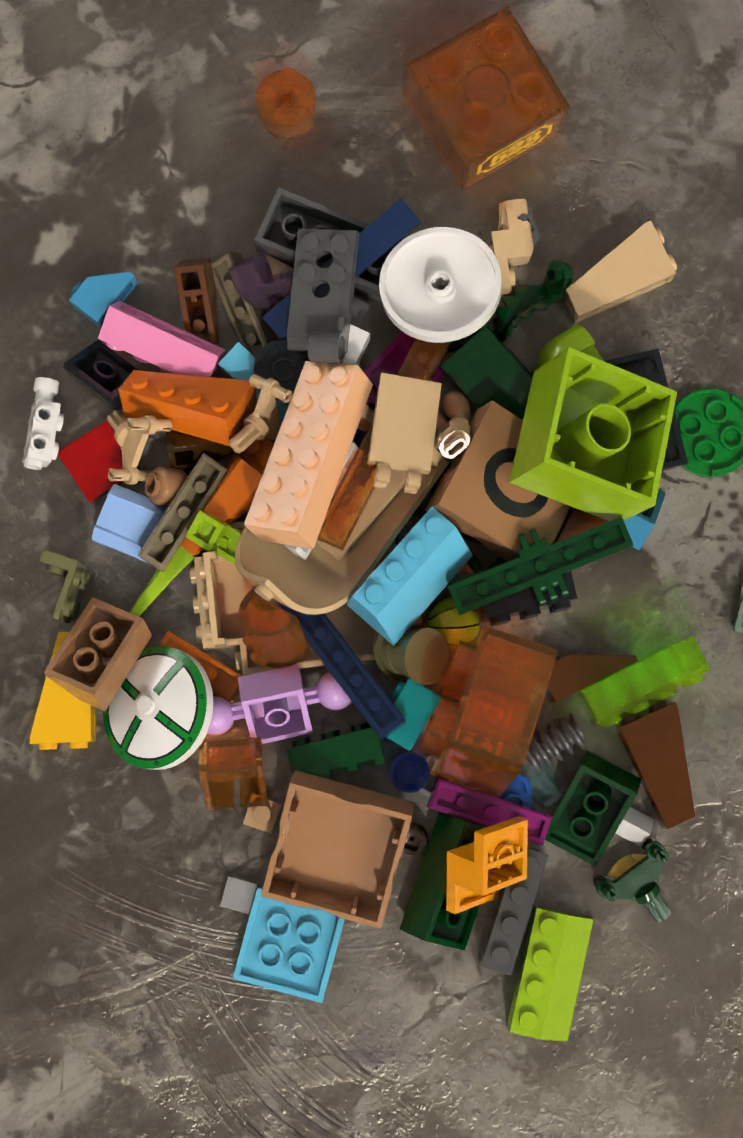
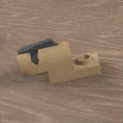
(514, 239)

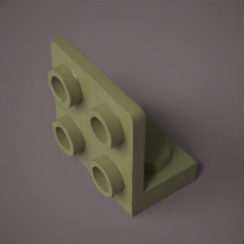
(76, 579)

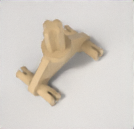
(265, 418)
(132, 437)

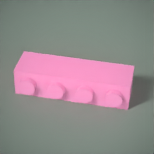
(159, 342)

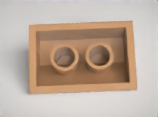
(99, 653)

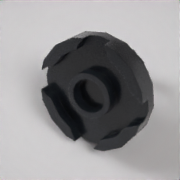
(280, 364)

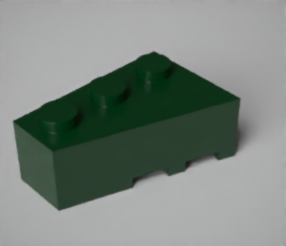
(337, 752)

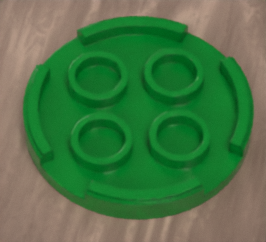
(711, 431)

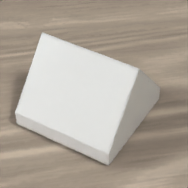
(635, 827)

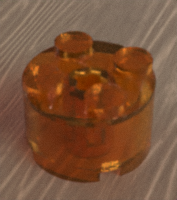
(282, 88)

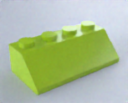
(549, 974)

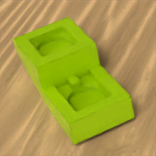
(214, 535)

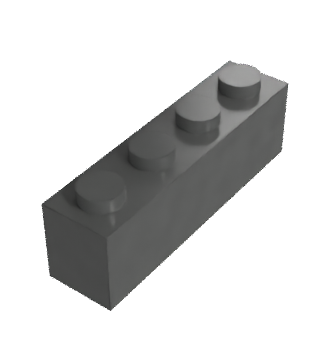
(512, 917)

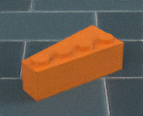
(194, 404)

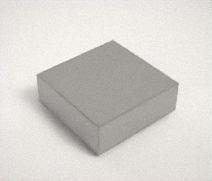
(239, 894)

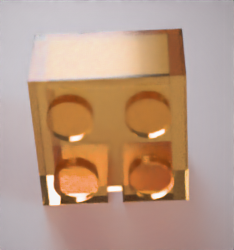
(229, 761)

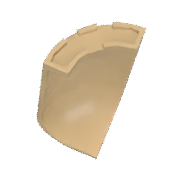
(322, 580)

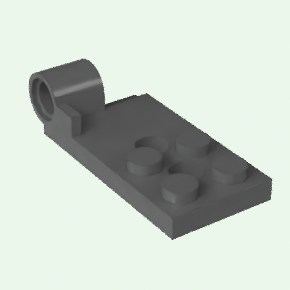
(315, 322)

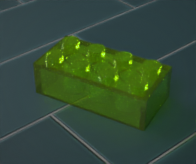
(646, 679)

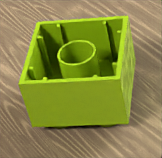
(593, 436)

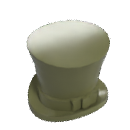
(417, 655)

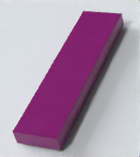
(485, 809)

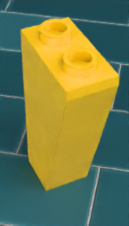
(62, 715)

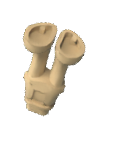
(453, 435)

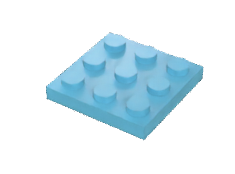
(288, 948)

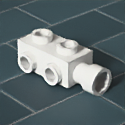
(43, 431)

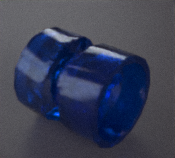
(409, 772)

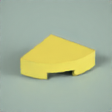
(624, 863)

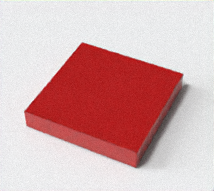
(90, 460)

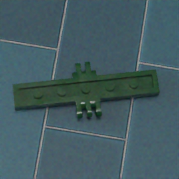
(540, 566)

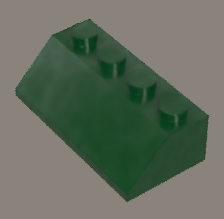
(426, 908)

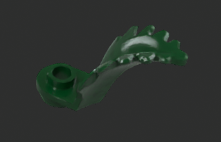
(532, 298)

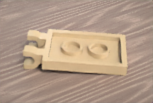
(403, 429)

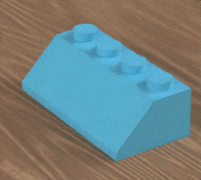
(411, 576)

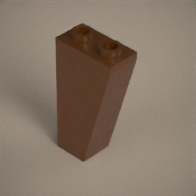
(659, 759)

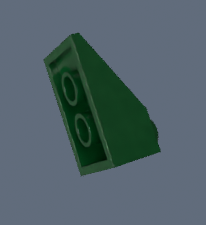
(592, 808)

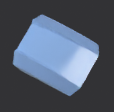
(126, 521)

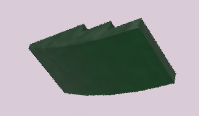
(490, 372)

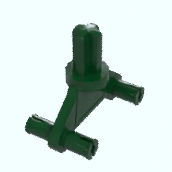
(640, 882)

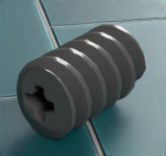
(554, 743)

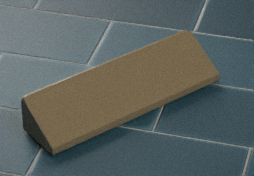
(245, 318)
(182, 511)

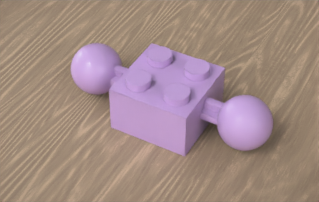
(276, 704)

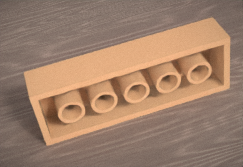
(309, 454)

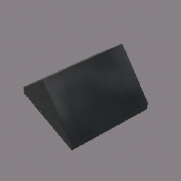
(100, 372)

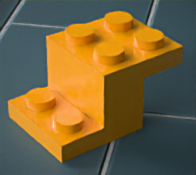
(487, 864)

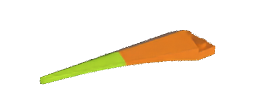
(227, 503)

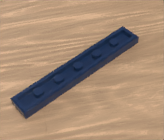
(373, 244)
(349, 673)

